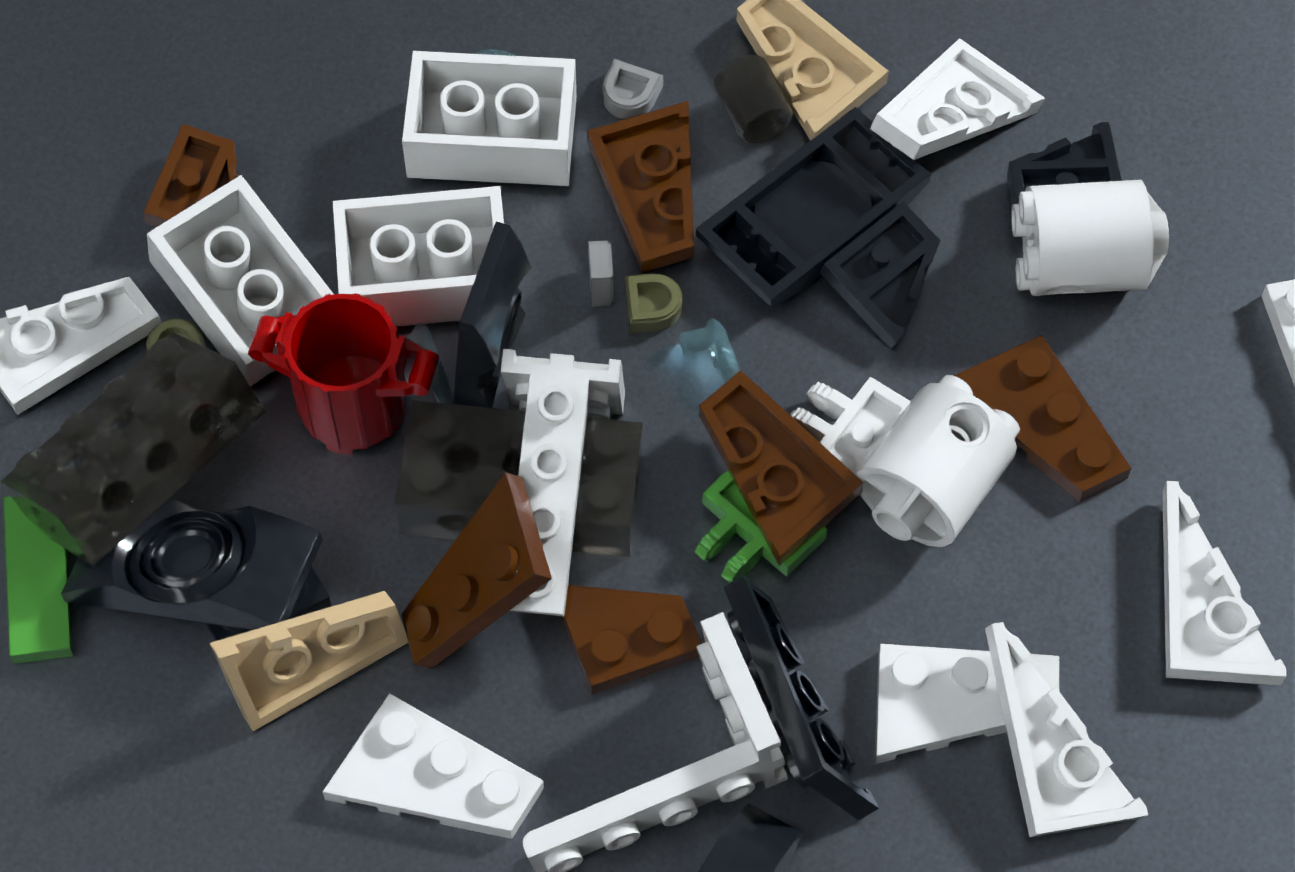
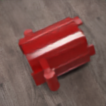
(345, 368)

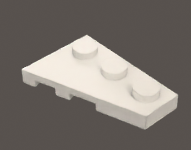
(954, 102)
(69, 338)
(940, 697)
(433, 772)

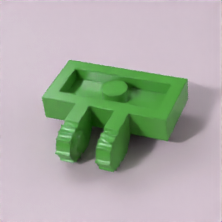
(729, 506)

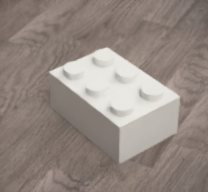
(490, 118)
(415, 250)
(232, 267)

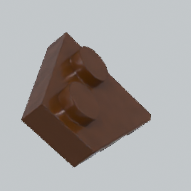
(192, 171)
(627, 633)

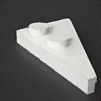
(1206, 620)
(1057, 767)

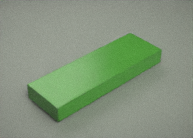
(35, 578)

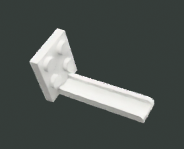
(557, 401)
(679, 793)

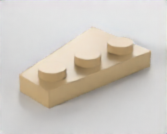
(811, 60)
(305, 655)

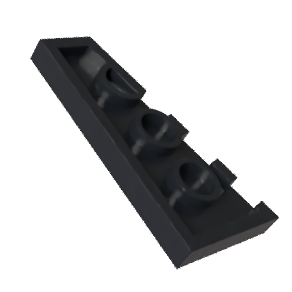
(796, 704)

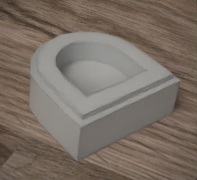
(630, 90)
(601, 273)

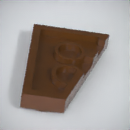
(649, 182)
(1053, 418)
(777, 465)
(480, 577)

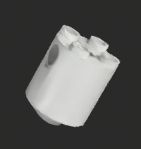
(1088, 237)
(937, 463)

